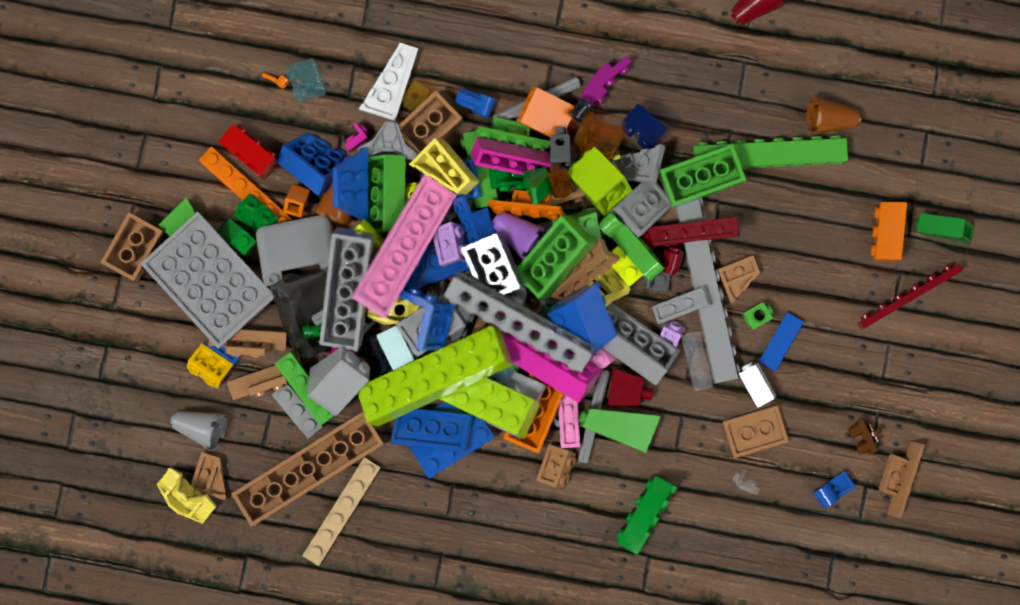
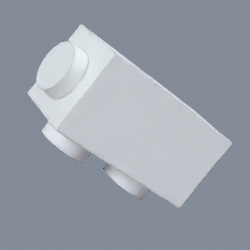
(757, 384)

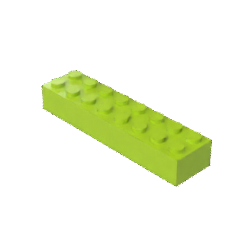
(434, 376)

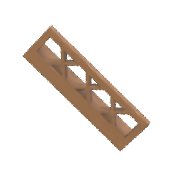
(591, 261)

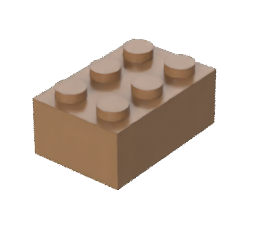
(429, 121)
(132, 246)

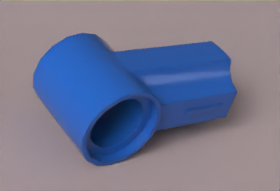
(479, 104)

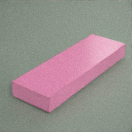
(568, 423)

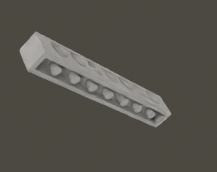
(529, 319)

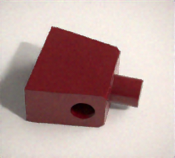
(627, 390)

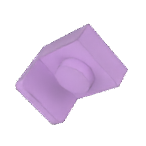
(672, 332)

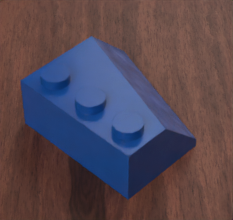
(311, 161)
(585, 316)

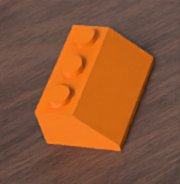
(888, 232)

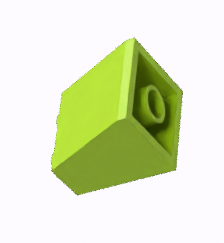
(599, 180)

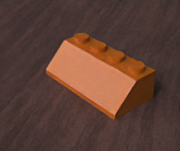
(538, 430)

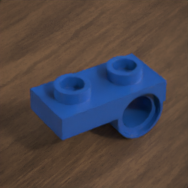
(833, 490)

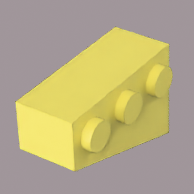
(445, 166)

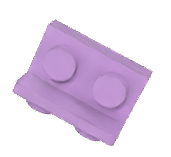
(448, 243)

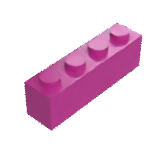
(508, 156)

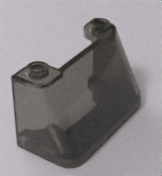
(296, 303)

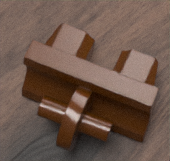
(560, 181)
(860, 429)

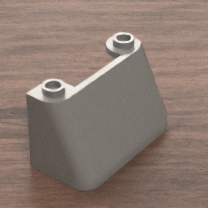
(294, 246)

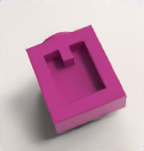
(354, 141)

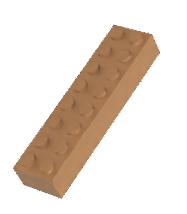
(307, 469)

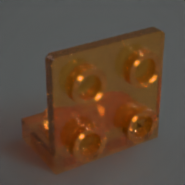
(602, 137)

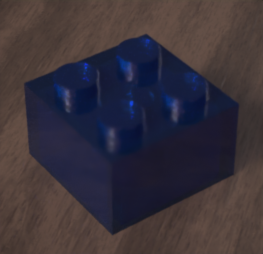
(643, 127)

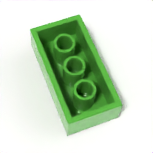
(702, 176)
(385, 191)
(555, 256)

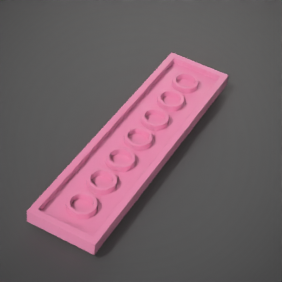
(404, 246)

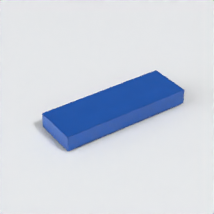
(780, 341)

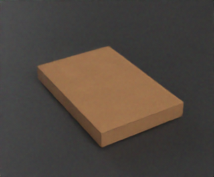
(755, 431)

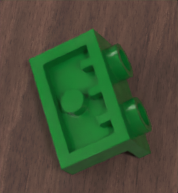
(505, 180)
(254, 213)

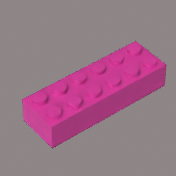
(553, 372)

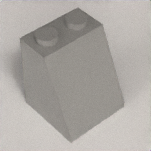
(337, 380)

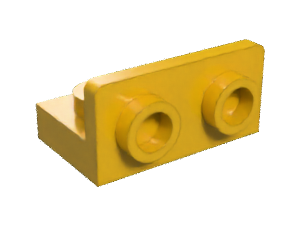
(209, 366)

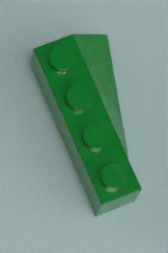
(645, 515)

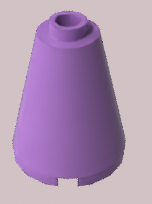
(519, 233)

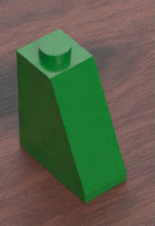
(945, 228)

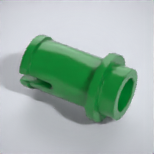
(311, 331)

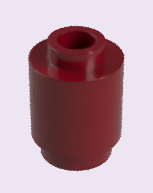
(672, 259)

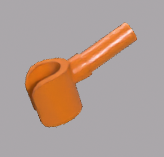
(281, 81)

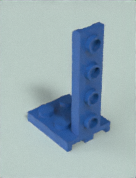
(434, 321)

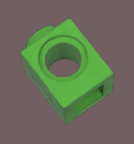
(749, 316)

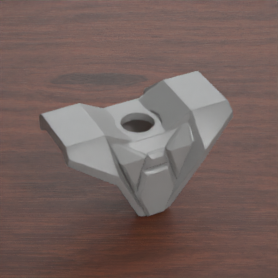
(390, 142)

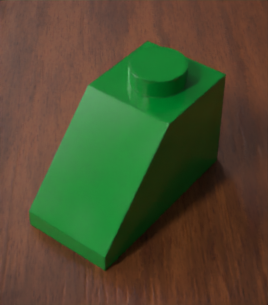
(537, 184)
(237, 237)

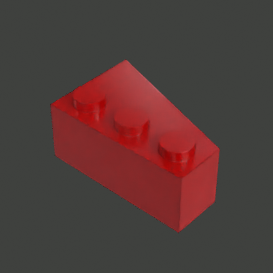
(248, 151)

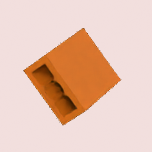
(544, 112)

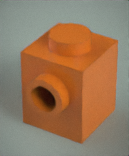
(296, 201)

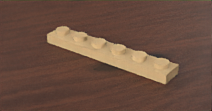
(341, 511)

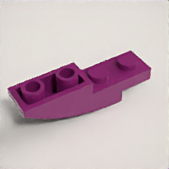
(605, 76)

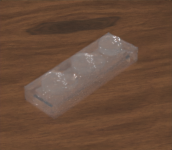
(696, 361)

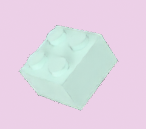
(396, 348)

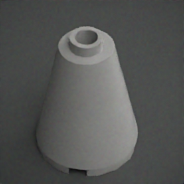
(201, 427)

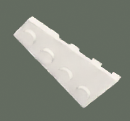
(387, 93)

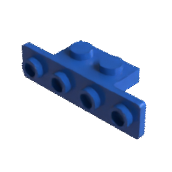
(476, 224)

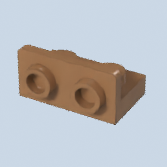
(556, 467)

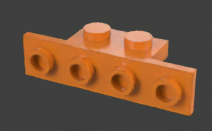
(522, 205)

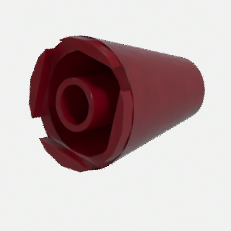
(749, 10)

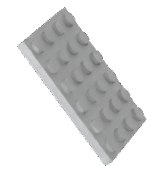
(208, 280)

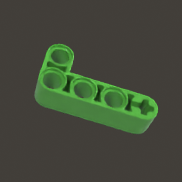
(631, 245)

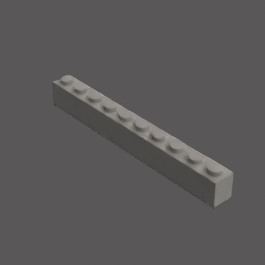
(712, 317)

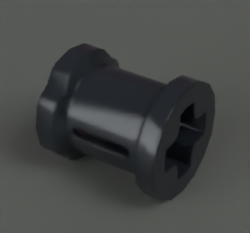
(580, 110)

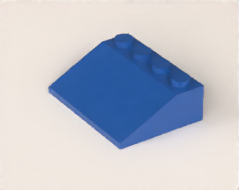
(435, 461)

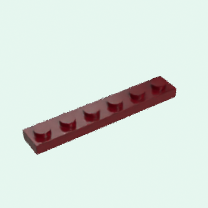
(691, 232)
(916, 291)

